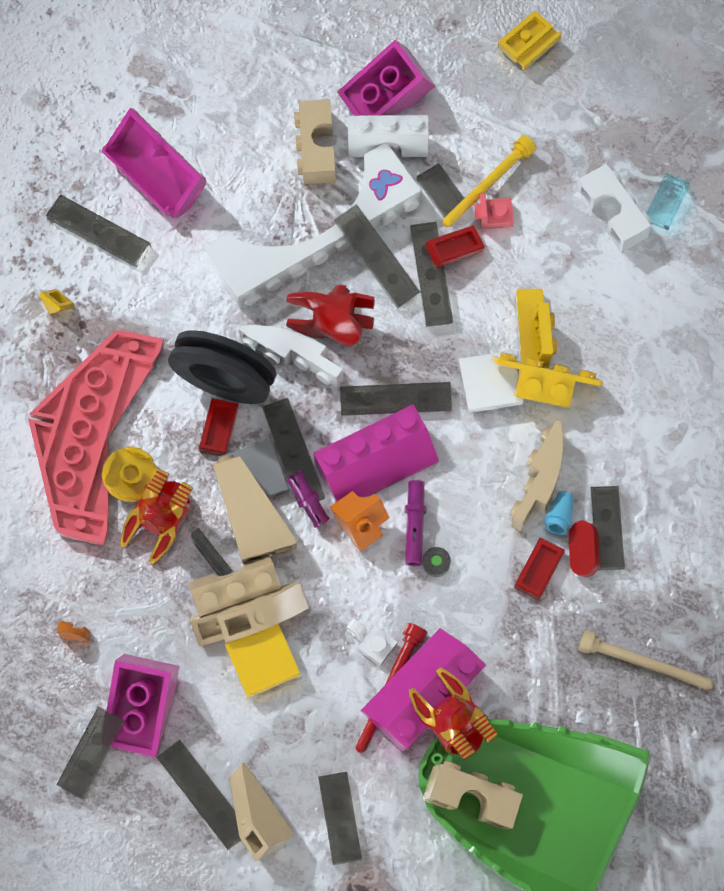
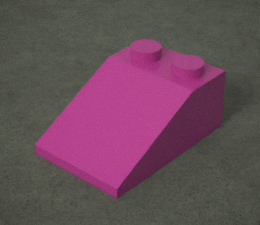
(387, 84)
(143, 697)

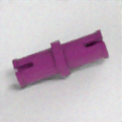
(307, 499)

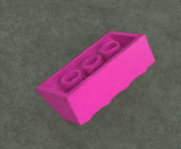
(377, 455)
(392, 708)

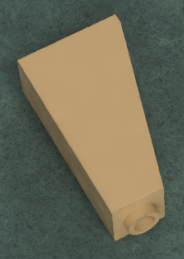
(251, 514)

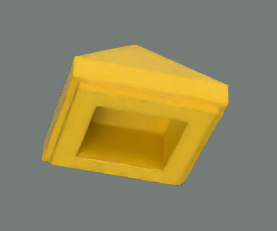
(55, 301)

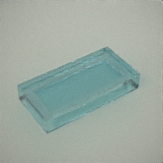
(667, 201)

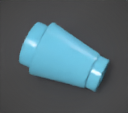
(559, 516)

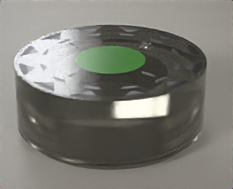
(436, 561)

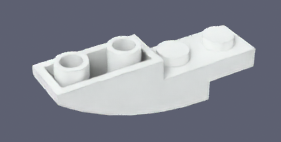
(284, 345)

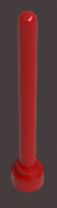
(412, 638)

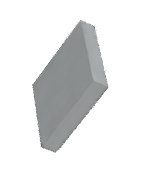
(264, 467)

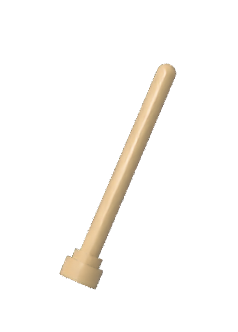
(592, 643)

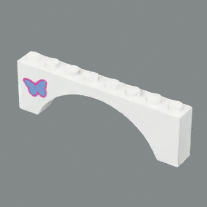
(254, 269)

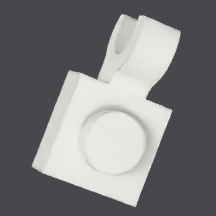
(374, 643)

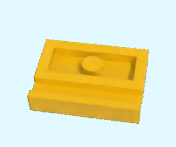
(529, 40)

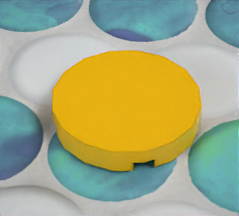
(127, 473)

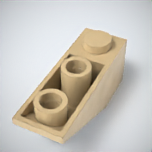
(257, 818)

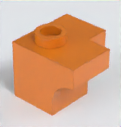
(360, 518)

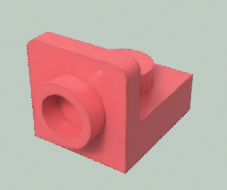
(494, 212)

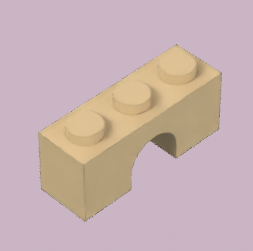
(314, 122)
(218, 592)
(497, 802)

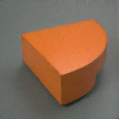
(67, 632)

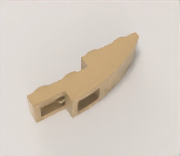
(545, 468)
(250, 616)

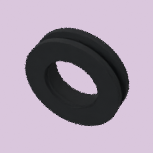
(222, 367)

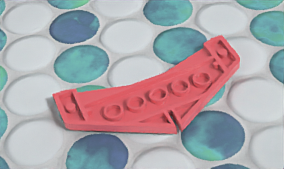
(77, 443)

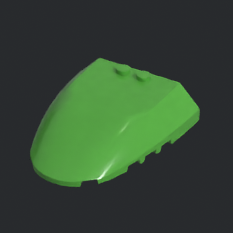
(571, 808)

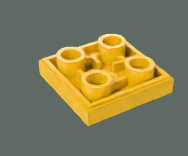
(262, 660)

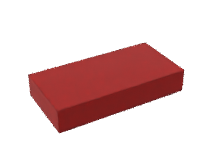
(455, 246)
(218, 427)
(539, 568)

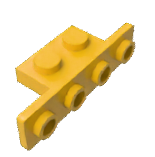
(535, 326)
(545, 383)

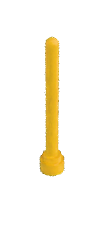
(523, 148)

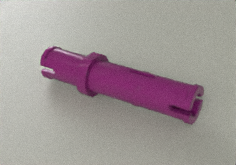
(415, 513)

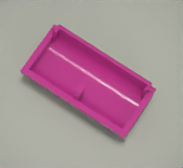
(154, 165)

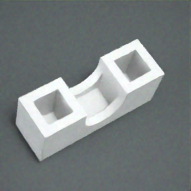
(406, 131)
(604, 188)

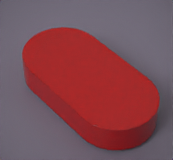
(584, 549)

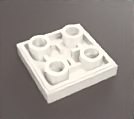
(487, 383)

